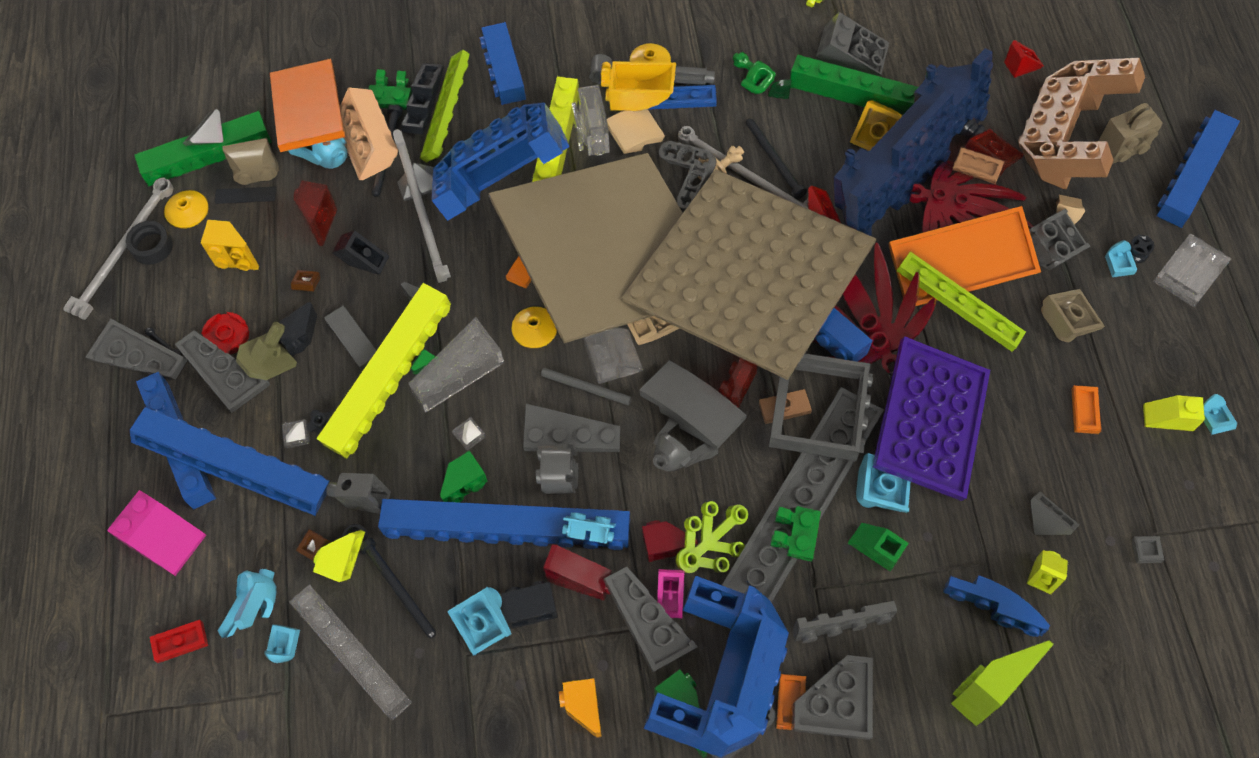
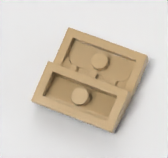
(634, 130)
(650, 329)

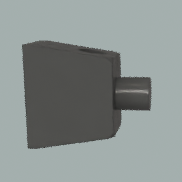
(359, 491)

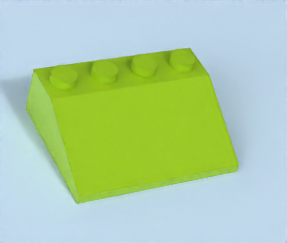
(992, 685)

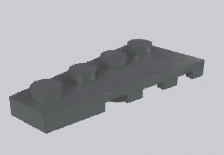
(133, 351)
(220, 371)
(555, 427)
(823, 624)
(651, 627)

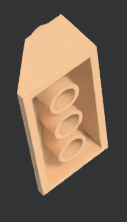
(366, 133)

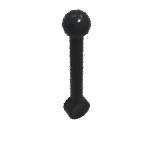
(150, 332)

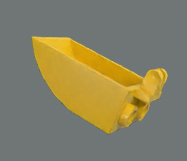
(637, 84)

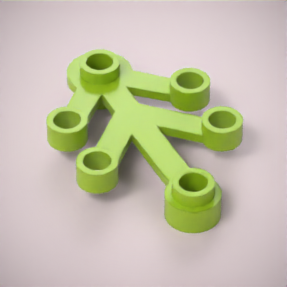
(710, 539)

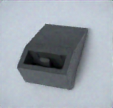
(852, 46)

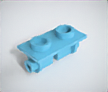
(579, 525)

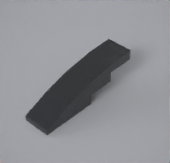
(423, 98)

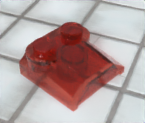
(994, 146)
(741, 378)

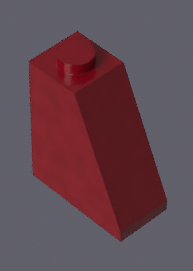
(576, 573)

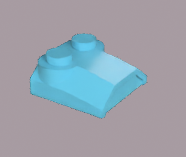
(881, 488)
(480, 620)

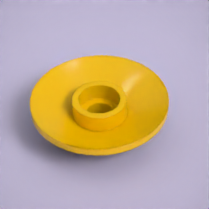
(650, 53)
(189, 215)
(537, 335)

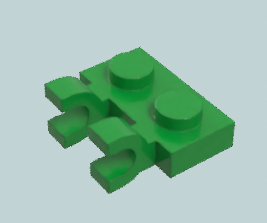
(391, 95)
(803, 532)

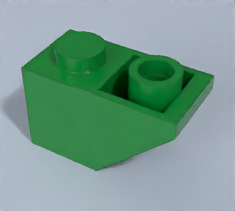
(462, 478)
(878, 544)

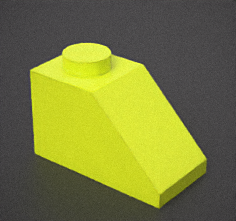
(1174, 413)
(339, 557)
(1048, 572)

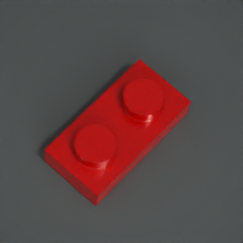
(178, 641)

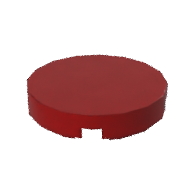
(226, 331)

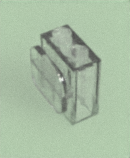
(591, 121)
(1192, 270)

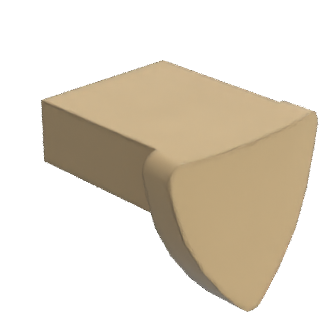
(1073, 206)

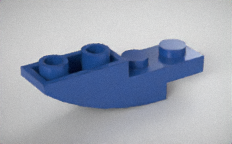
(1007, 606)

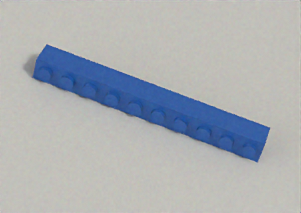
(493, 523)

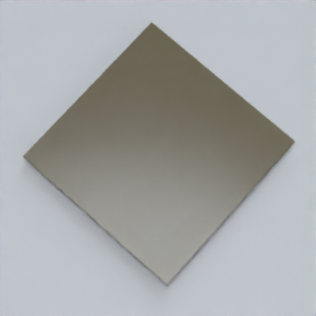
(589, 239)
(750, 272)

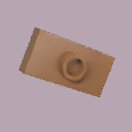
(978, 165)
(796, 405)

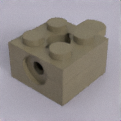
(1131, 132)

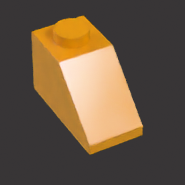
(581, 704)

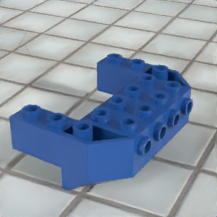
(493, 154)
(744, 677)

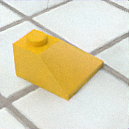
(874, 124)

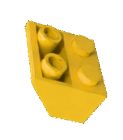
(227, 247)

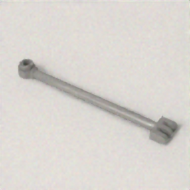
(692, 140)
(441, 271)
(81, 307)

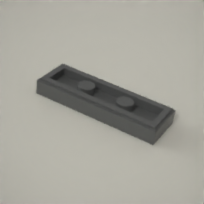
(351, 336)

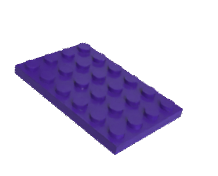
(932, 419)

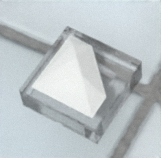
(295, 433)
(468, 433)

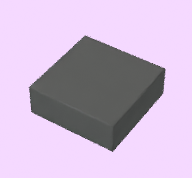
(1147, 549)

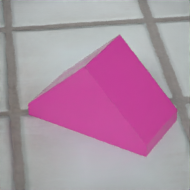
(671, 591)

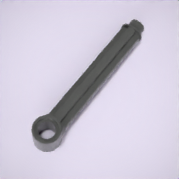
(684, 75)

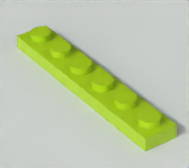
(444, 107)
(962, 302)

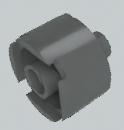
(557, 468)

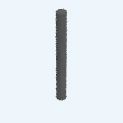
(586, 386)

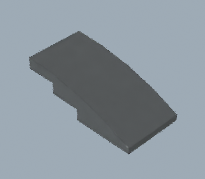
(693, 404)

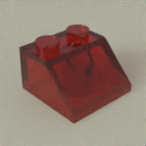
(316, 208)

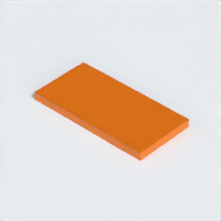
(306, 105)
(973, 252)

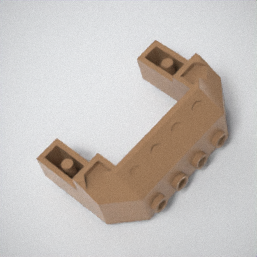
(1056, 111)

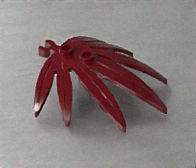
(949, 200)
(881, 330)

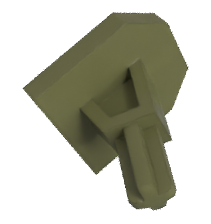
(265, 356)

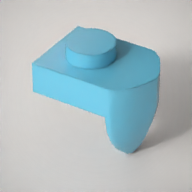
(1120, 259)
(1217, 415)
(282, 643)

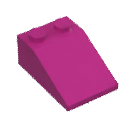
(156, 532)

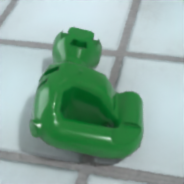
(756, 72)

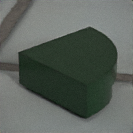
(780, 89)

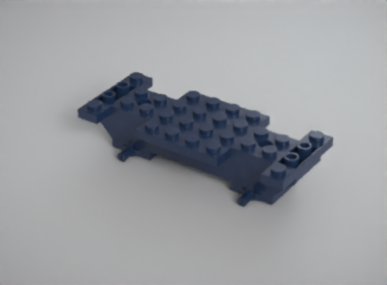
(914, 144)

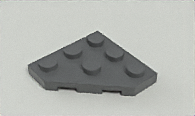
(838, 701)

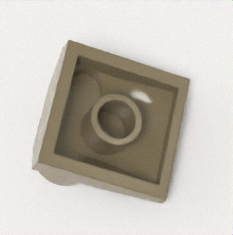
(251, 161)
(1070, 315)

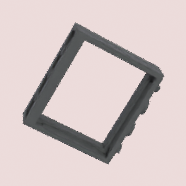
(834, 367)

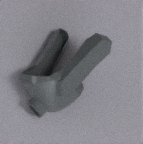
(672, 455)

